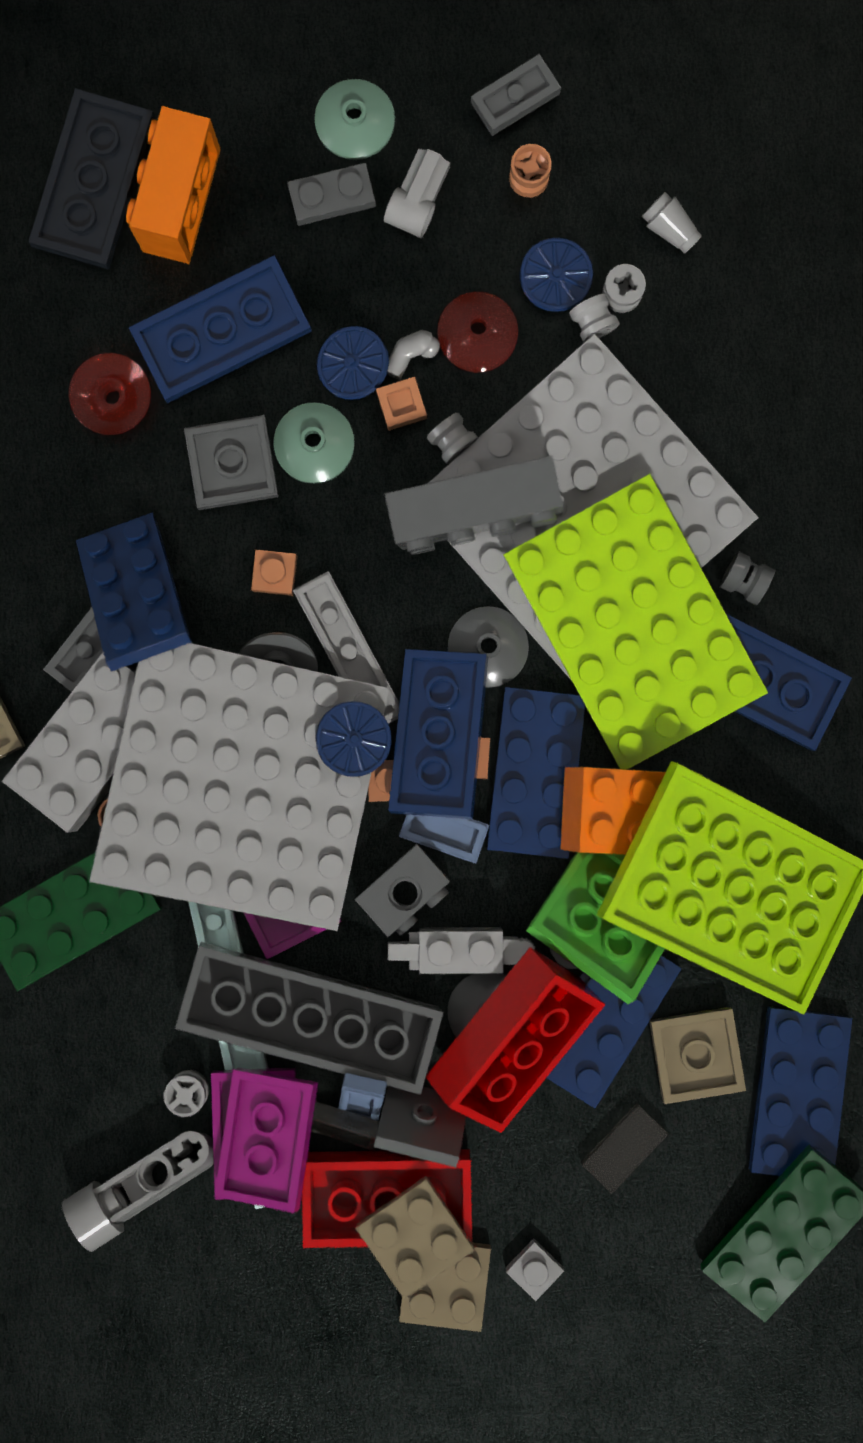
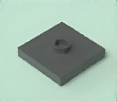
(231, 462)
(420, 1126)

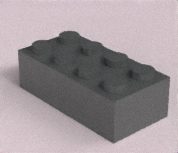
(475, 504)

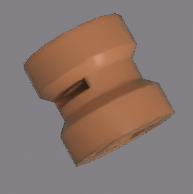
(531, 161)

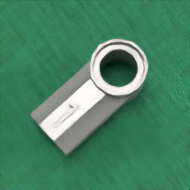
(413, 203)

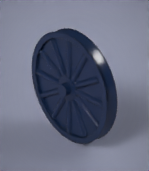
(556, 274)
(352, 362)
(353, 739)

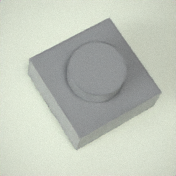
(534, 1269)

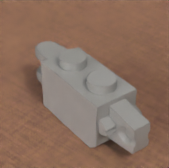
(459, 950)

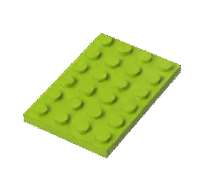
(635, 623)
(735, 889)

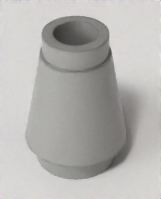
(671, 222)

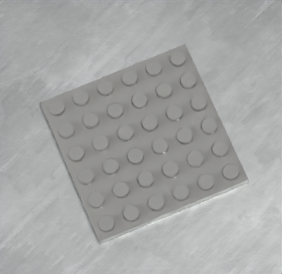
(601, 440)
(227, 790)

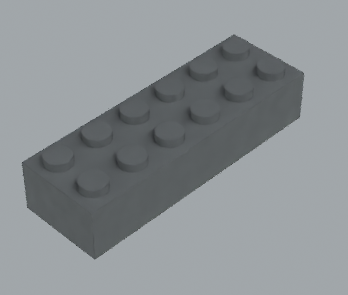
(309, 1017)

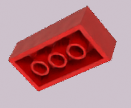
(514, 1041)
(351, 1185)

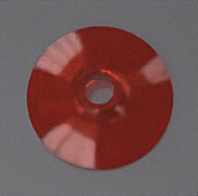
(477, 351)
(98, 378)

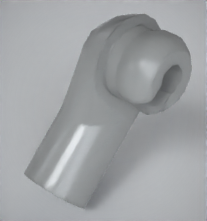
(409, 347)

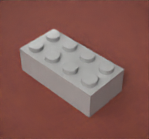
(77, 750)

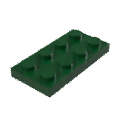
(64, 921)
(786, 1233)

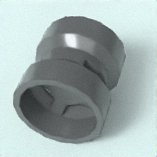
(756, 581)

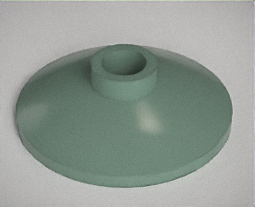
(359, 136)
(319, 462)

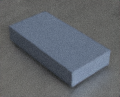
(449, 835)
(362, 1095)

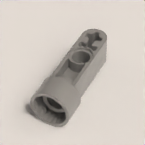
(100, 1210)

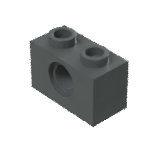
(379, 897)

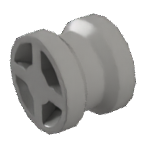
(620, 296)
(594, 317)
(451, 437)
(180, 1099)

